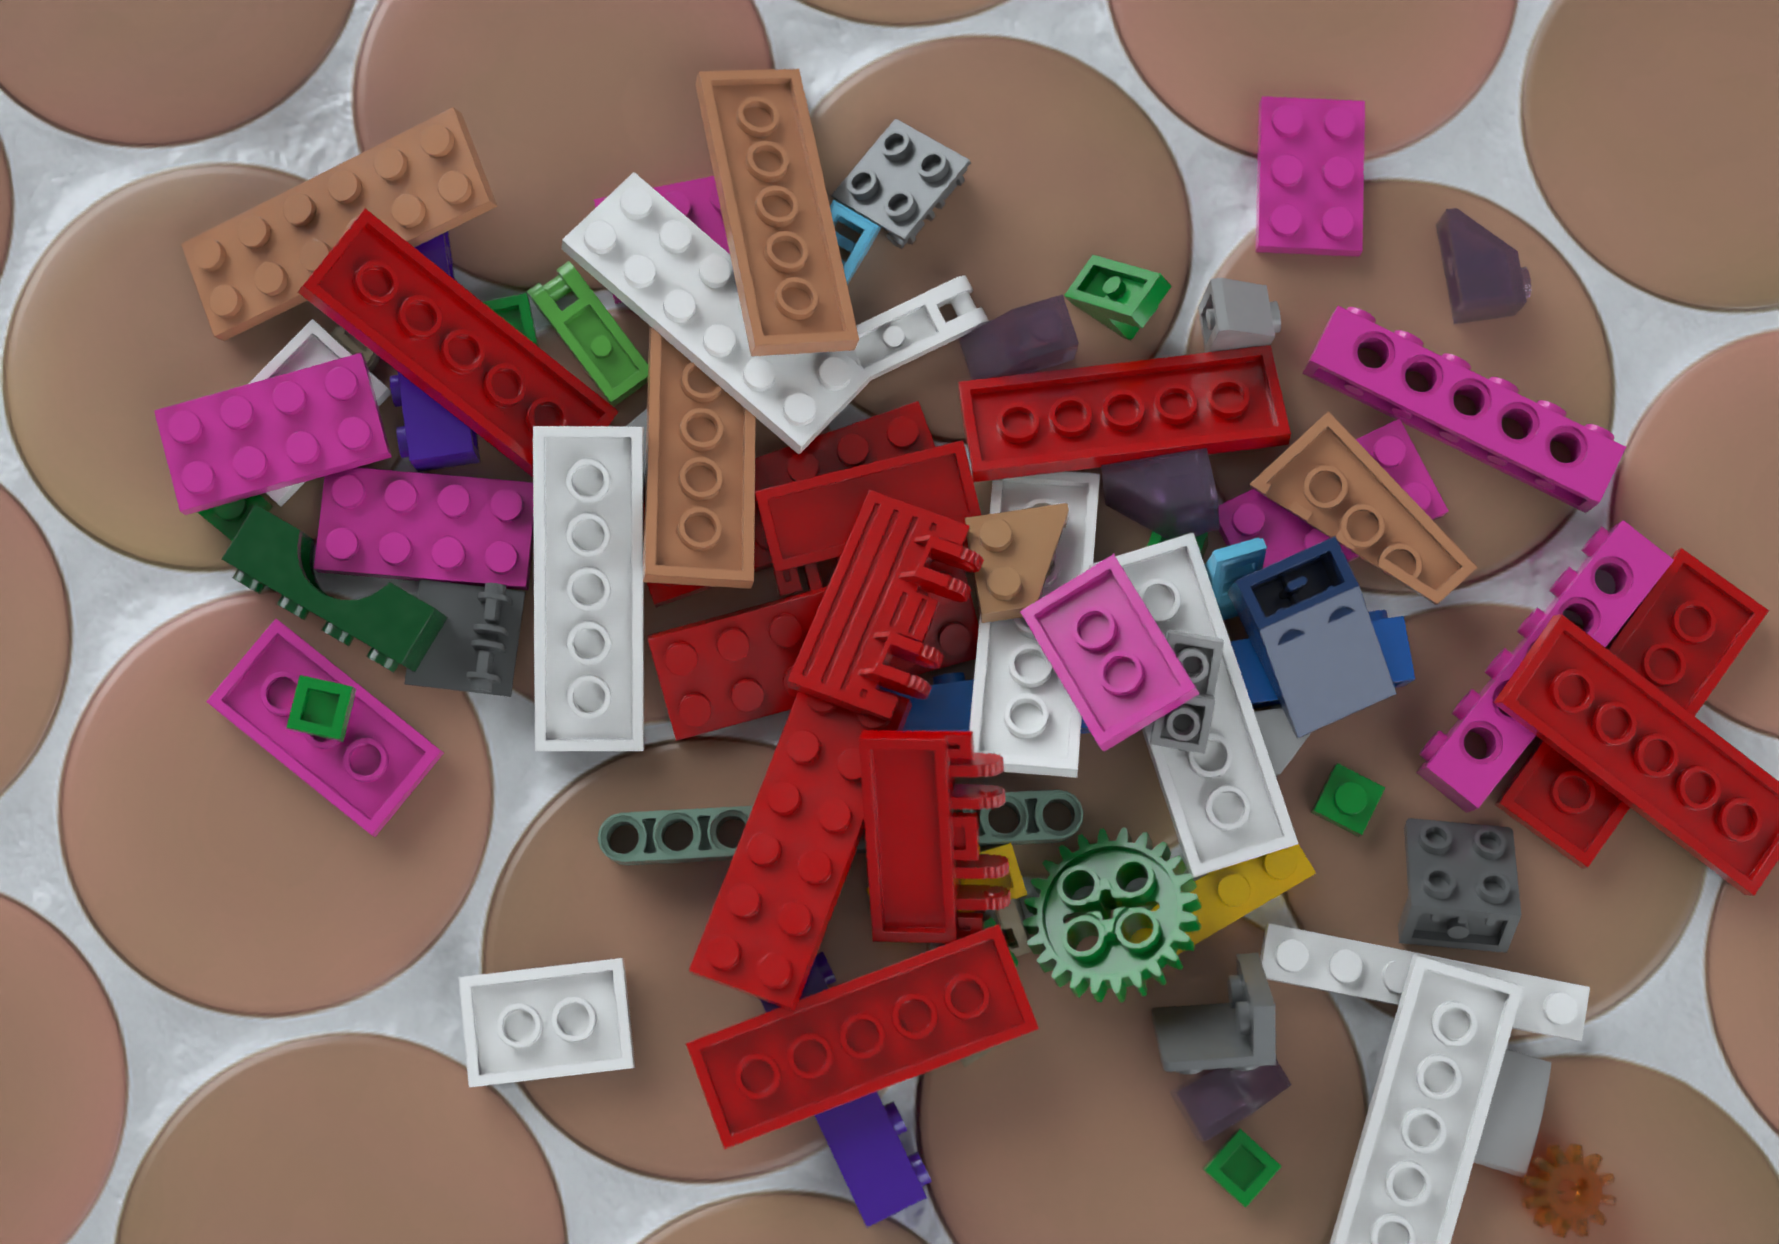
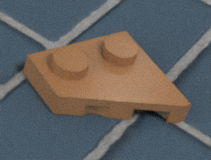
(1016, 555)

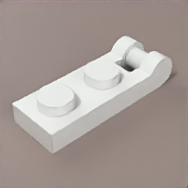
(916, 328)

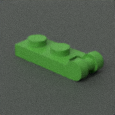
(591, 335)

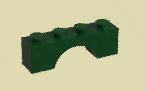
(281, 557)

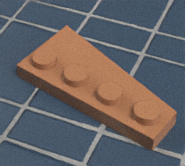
(1348, 495)

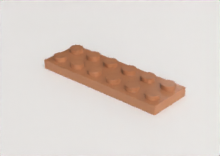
(776, 212)
(262, 257)
(696, 477)

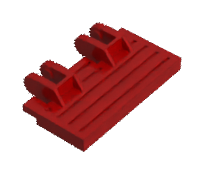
(816, 515)
(877, 608)
(918, 842)

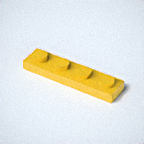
(1241, 889)

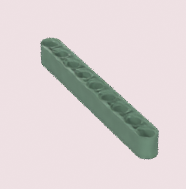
(707, 822)

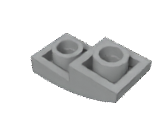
(1190, 723)
(1514, 1114)

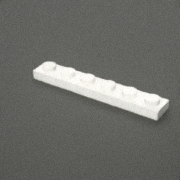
(1381, 972)

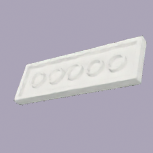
(690, 296)
(588, 588)
(1016, 693)
(1228, 798)
(1428, 1106)

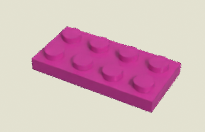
(272, 434)
(426, 527)
(1285, 534)
(361, 776)

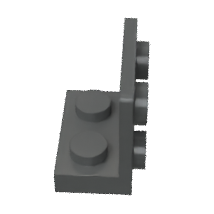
(1460, 886)
(1221, 1034)

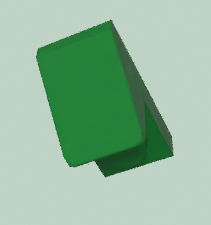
(1118, 294)

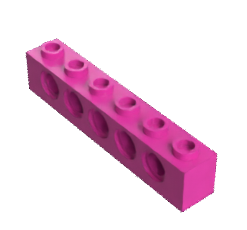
(1480, 435)
(1635, 568)

